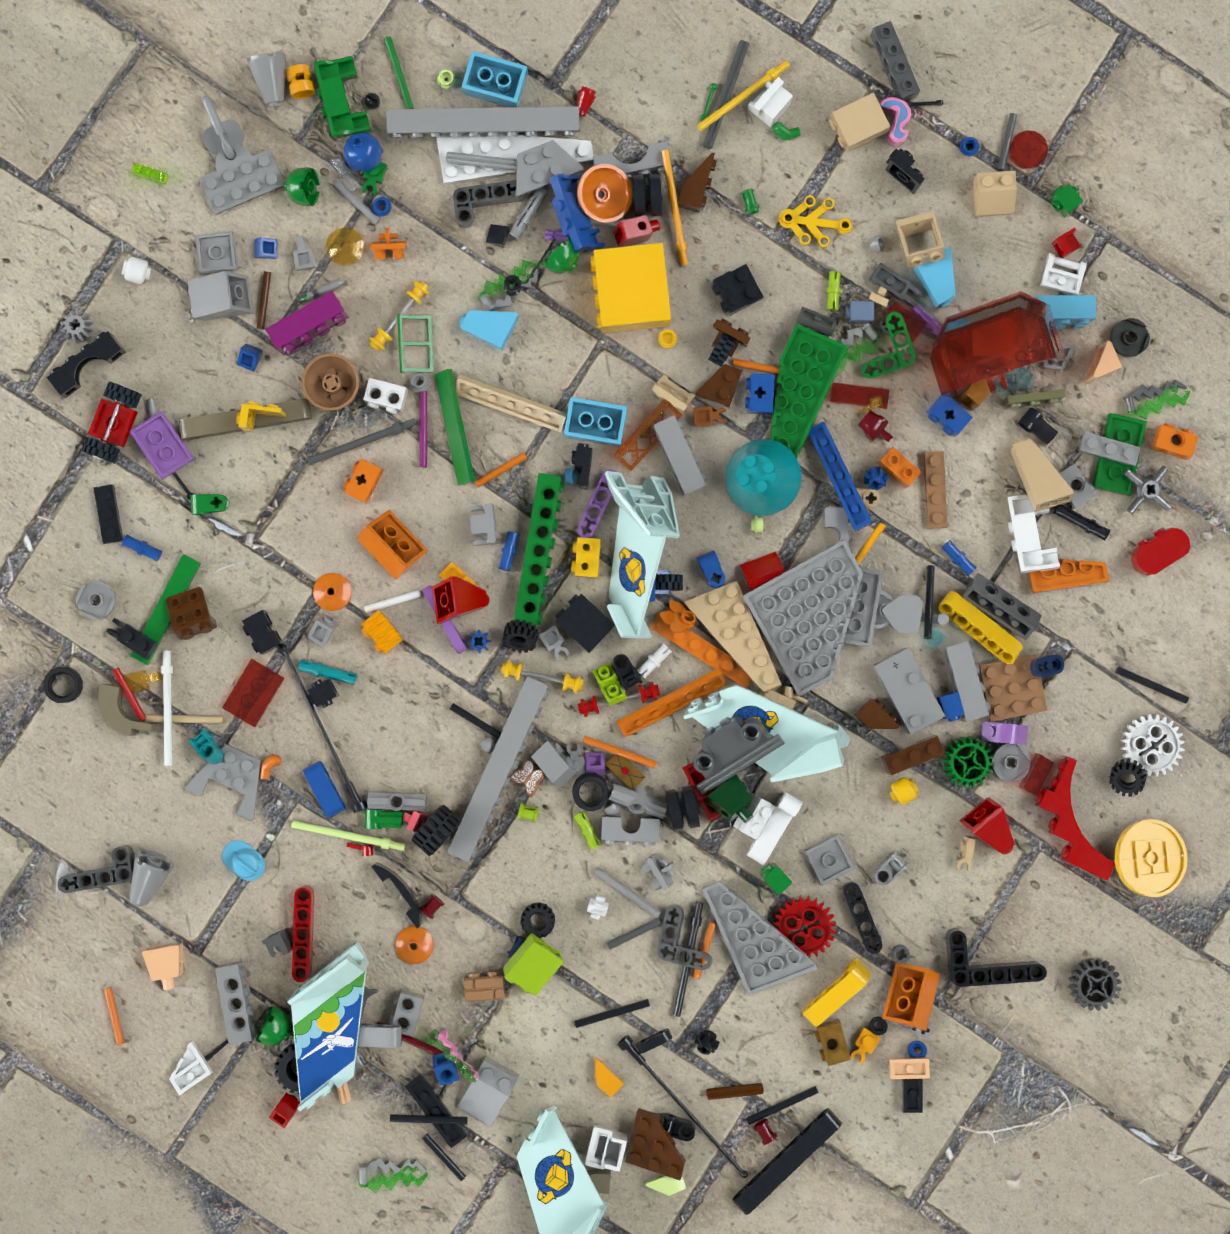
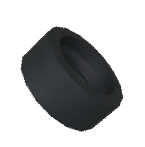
(47, 685)
(587, 806)

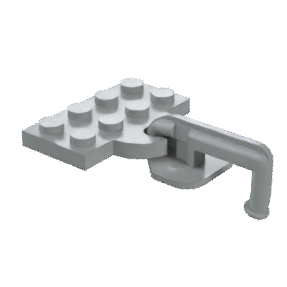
(238, 173)
(902, 613)

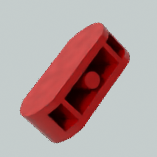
(1160, 551)

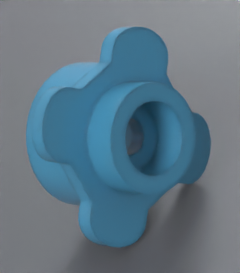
(570, 475)

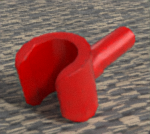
(367, 850)

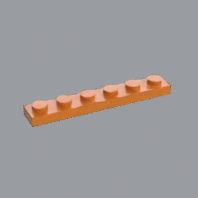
(704, 651)
(671, 703)

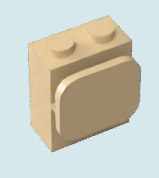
(859, 122)

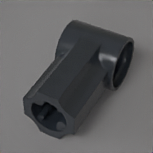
(1034, 423)

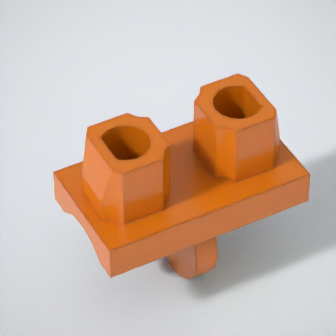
(397, 247)

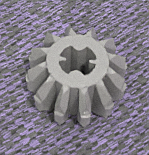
(79, 332)

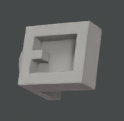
(323, 629)

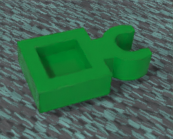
(374, 176)

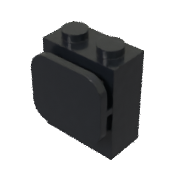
(584, 622)

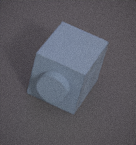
(860, 312)

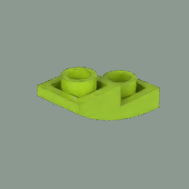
(609, 684)

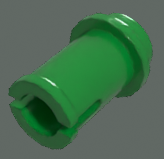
(750, 202)

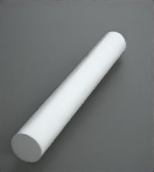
(392, 601)

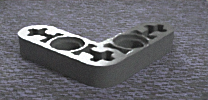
(672, 943)

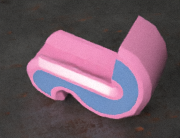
(902, 115)

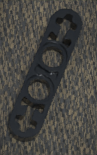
(860, 918)

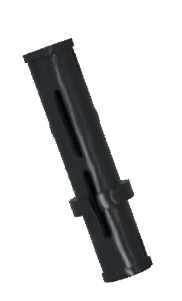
(1088, 525)

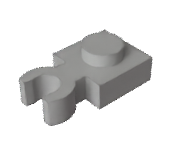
(552, 640)
(578, 760)

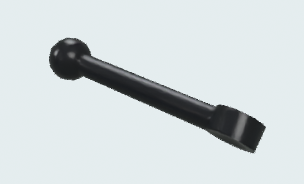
(937, 103)
(183, 485)
(209, 1056)

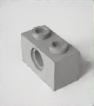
(1085, 489)

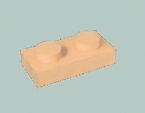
(909, 1068)

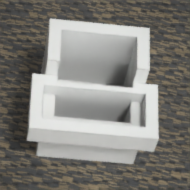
(771, 102)
(606, 1149)

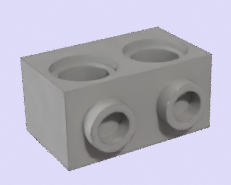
(411, 1014)

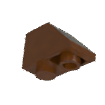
(874, 716)

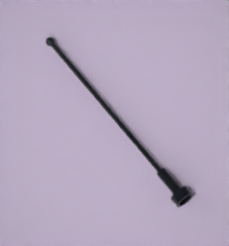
(358, 804)
(626, 1043)

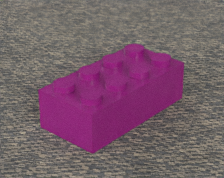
(307, 324)

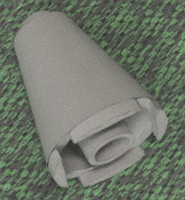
(269, 76)
(148, 875)

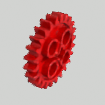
(797, 910)

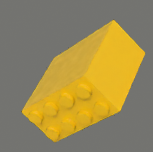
(631, 288)

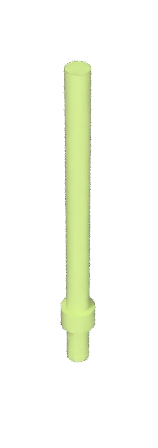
(385, 843)

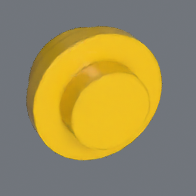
(667, 338)

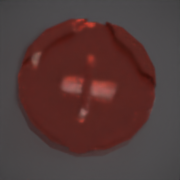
(1028, 149)

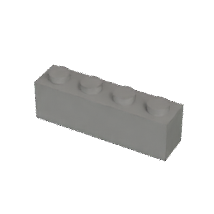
(678, 455)
(966, 680)

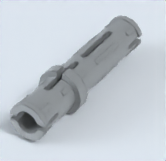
(523, 219)

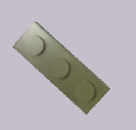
(1034, 398)

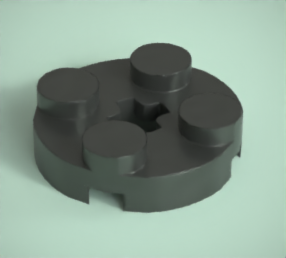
(1140, 336)

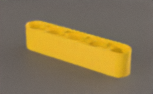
(980, 627)

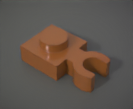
(705, 416)

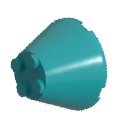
(763, 477)

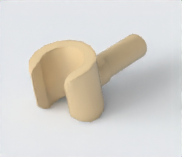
(788, 692)

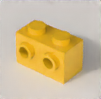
(587, 557)

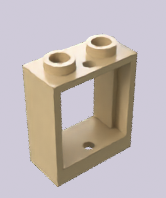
(925, 222)

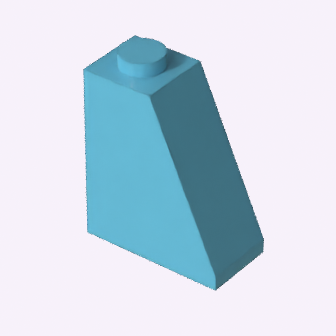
(938, 280)
(489, 326)

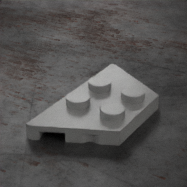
(542, 163)

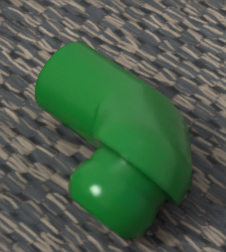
(785, 133)

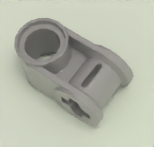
(890, 867)

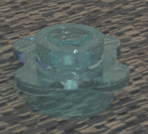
(940, 638)

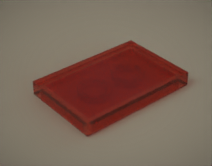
(253, 692)

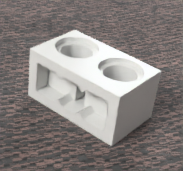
(387, 391)

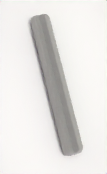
(481, 161)

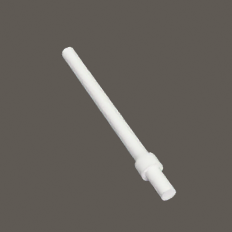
(167, 670)

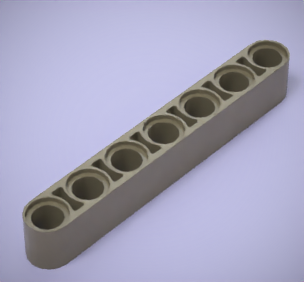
(226, 423)

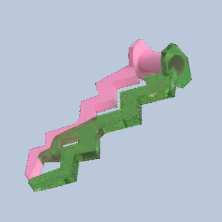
(450, 1052)

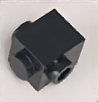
(322, 693)

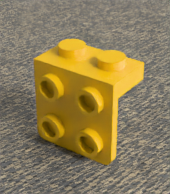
(246, 416)

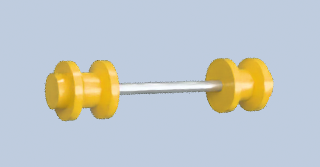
(419, 290)
(516, 670)

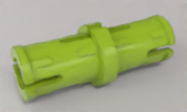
(833, 291)
(587, 830)

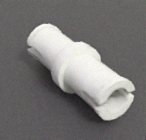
(654, 661)

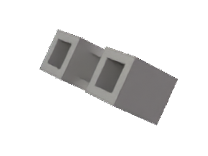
(838, 520)
(647, 832)

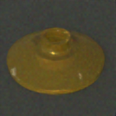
(347, 255)

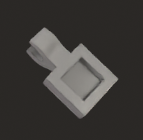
(303, 256)

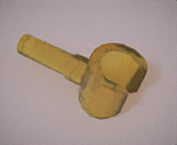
(875, 403)

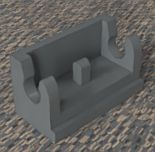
(281, 941)

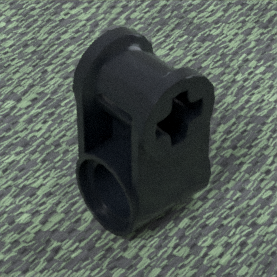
(626, 672)
(676, 1125)

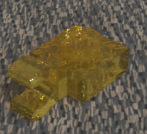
(140, 680)

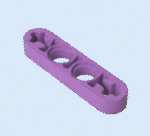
(594, 502)
(448, 626)

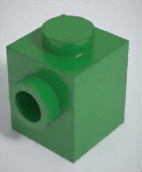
(1066, 199)

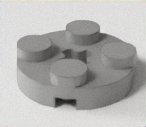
(91, 590)
(1021, 764)

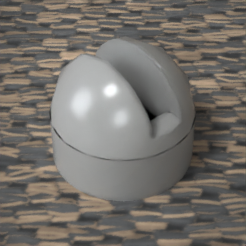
(876, 243)
(488, 744)
(612, 808)

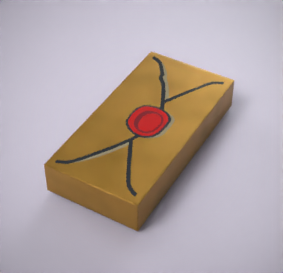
(625, 771)

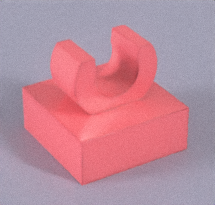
(414, 820)

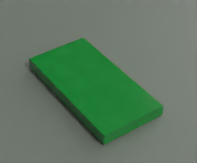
(1110, 473)

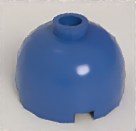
(362, 152)

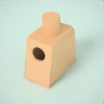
(164, 963)

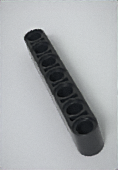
(787, 1161)

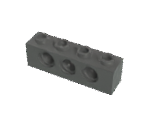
(894, 62)
(1002, 606)

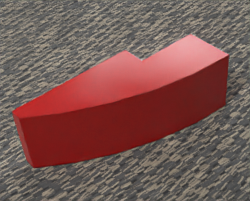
(695, 778)

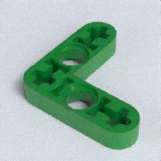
(897, 355)

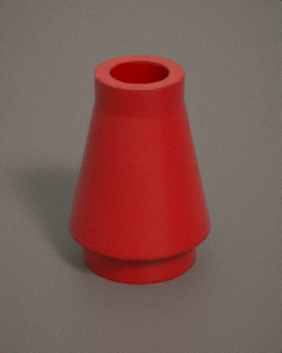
(585, 99)

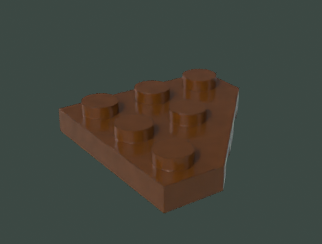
(653, 1147)

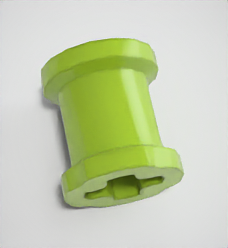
(528, 812)

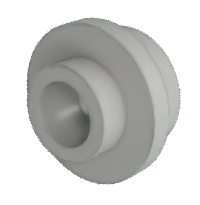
(420, 378)

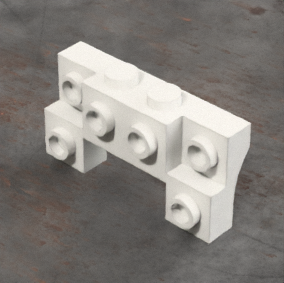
(1026, 537)

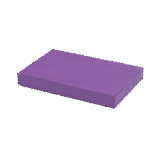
(161, 445)

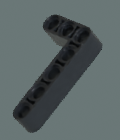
(987, 969)

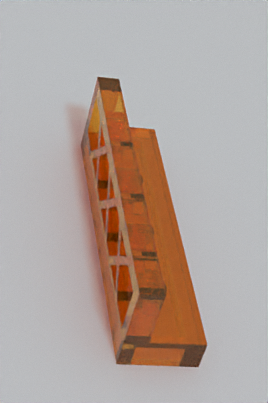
(639, 433)

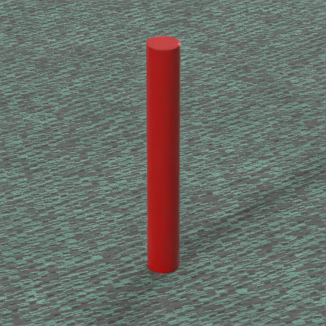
(129, 694)

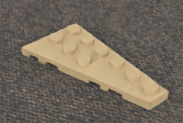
(732, 625)

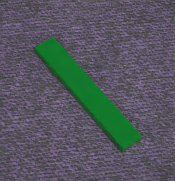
(454, 427)
(160, 618)

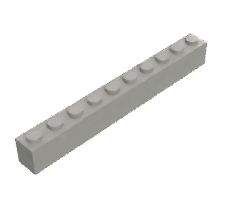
(482, 120)
(498, 768)

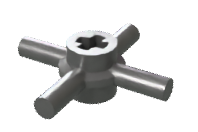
(1153, 490)

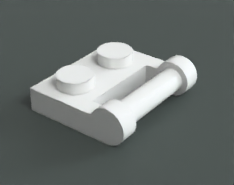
(1062, 280)

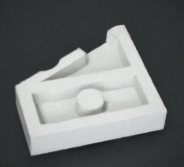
(190, 1069)

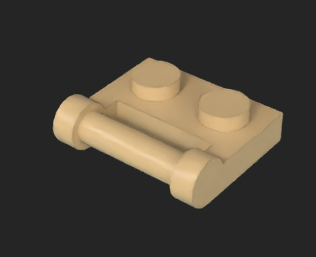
(673, 393)

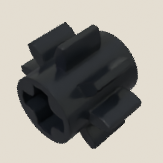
(707, 1042)

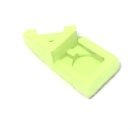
(665, 1185)

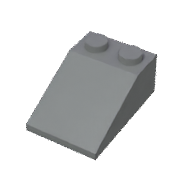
(489, 1092)

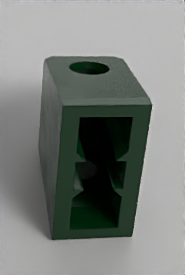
(731, 800)

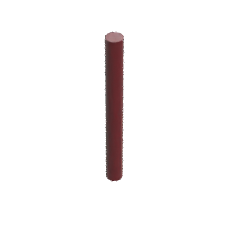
(419, 1044)

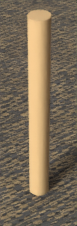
(186, 719)

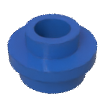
(971, 141)
(377, 202)
(917, 1044)

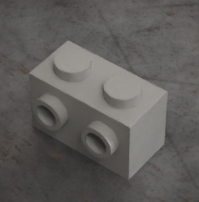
(554, 763)

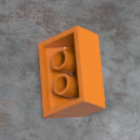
(392, 544)
(911, 996)

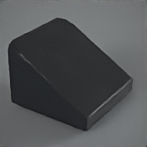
(497, 235)

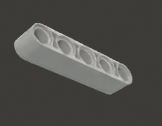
(379, 1035)

